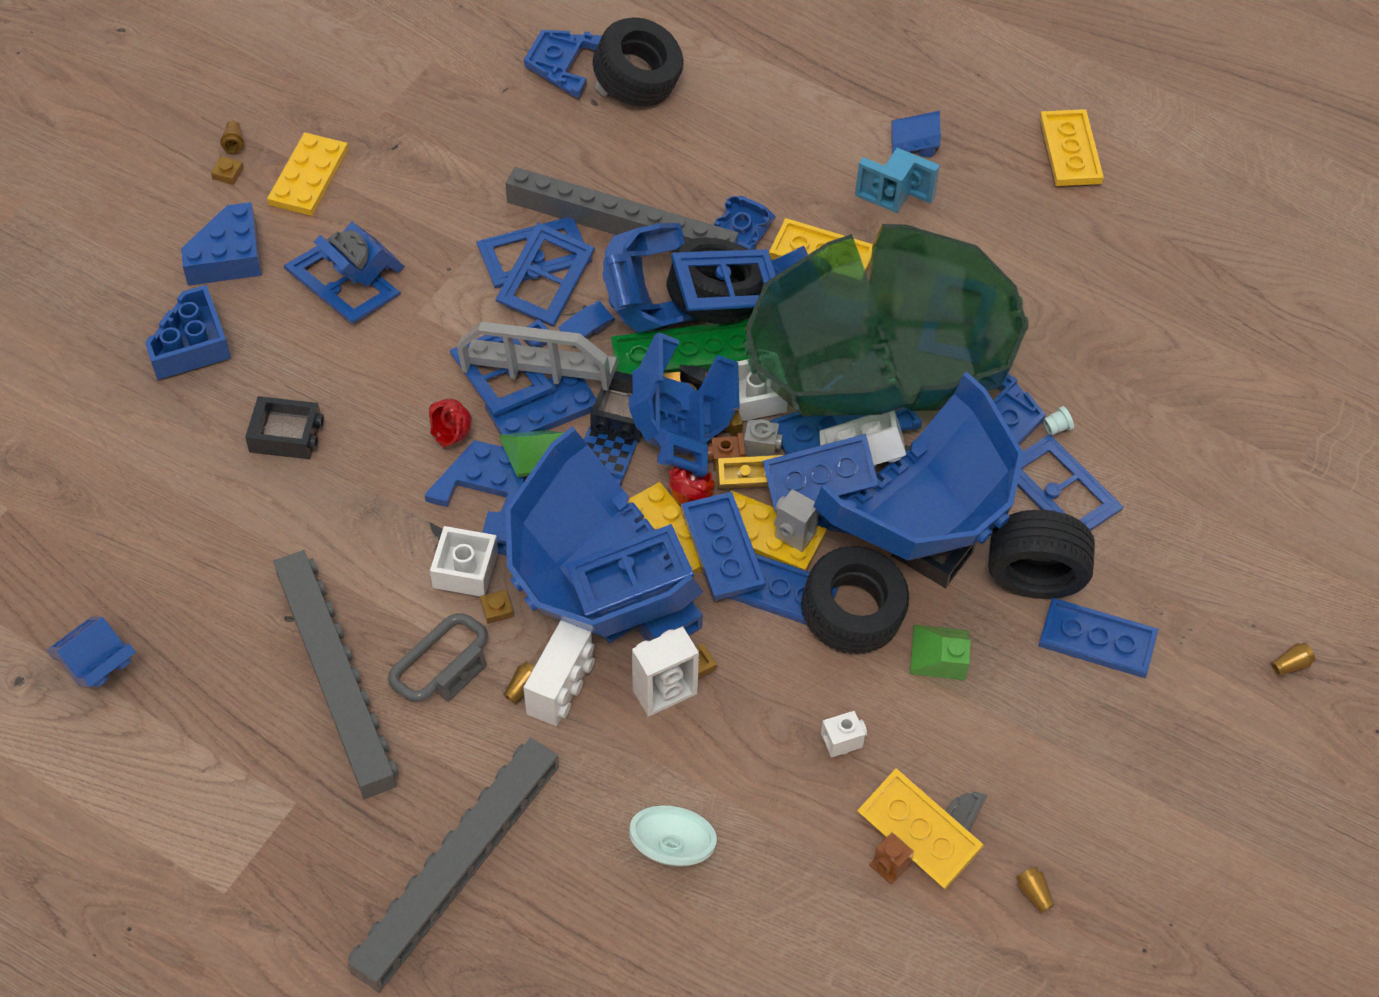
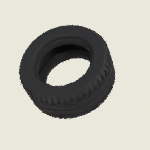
(744, 278)
(1042, 554)

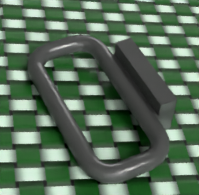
(456, 674)

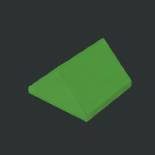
(527, 448)

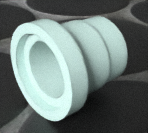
(1058, 421)

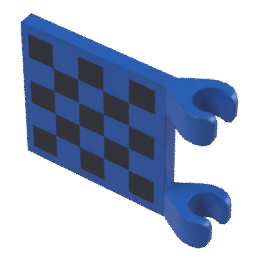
(612, 452)

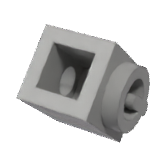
(762, 438)

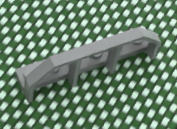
(589, 365)

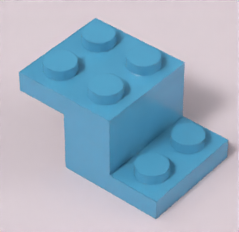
(900, 177)

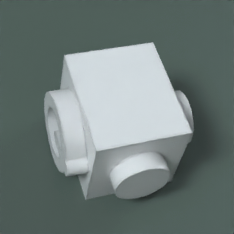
(843, 733)

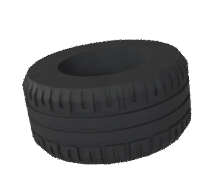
(648, 42)
(863, 569)

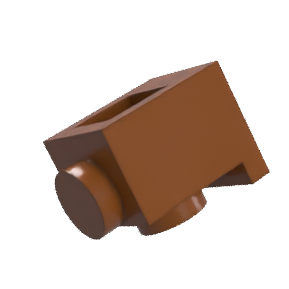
(726, 448)
(892, 858)

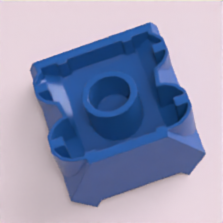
(917, 134)
(747, 218)

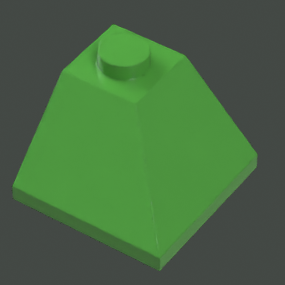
(940, 652)

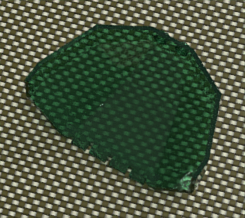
(943, 313)
(820, 337)

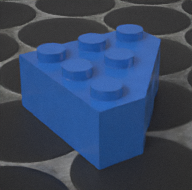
(224, 248)
(188, 336)

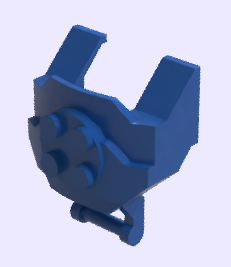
(626, 279)
(675, 413)

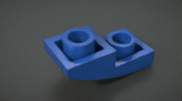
(588, 320)

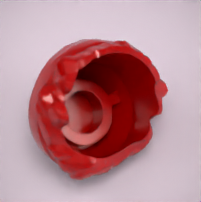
(449, 422)
(687, 487)

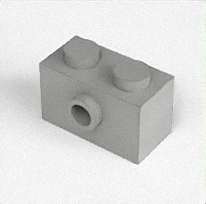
(796, 520)

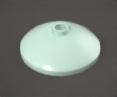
(672, 835)

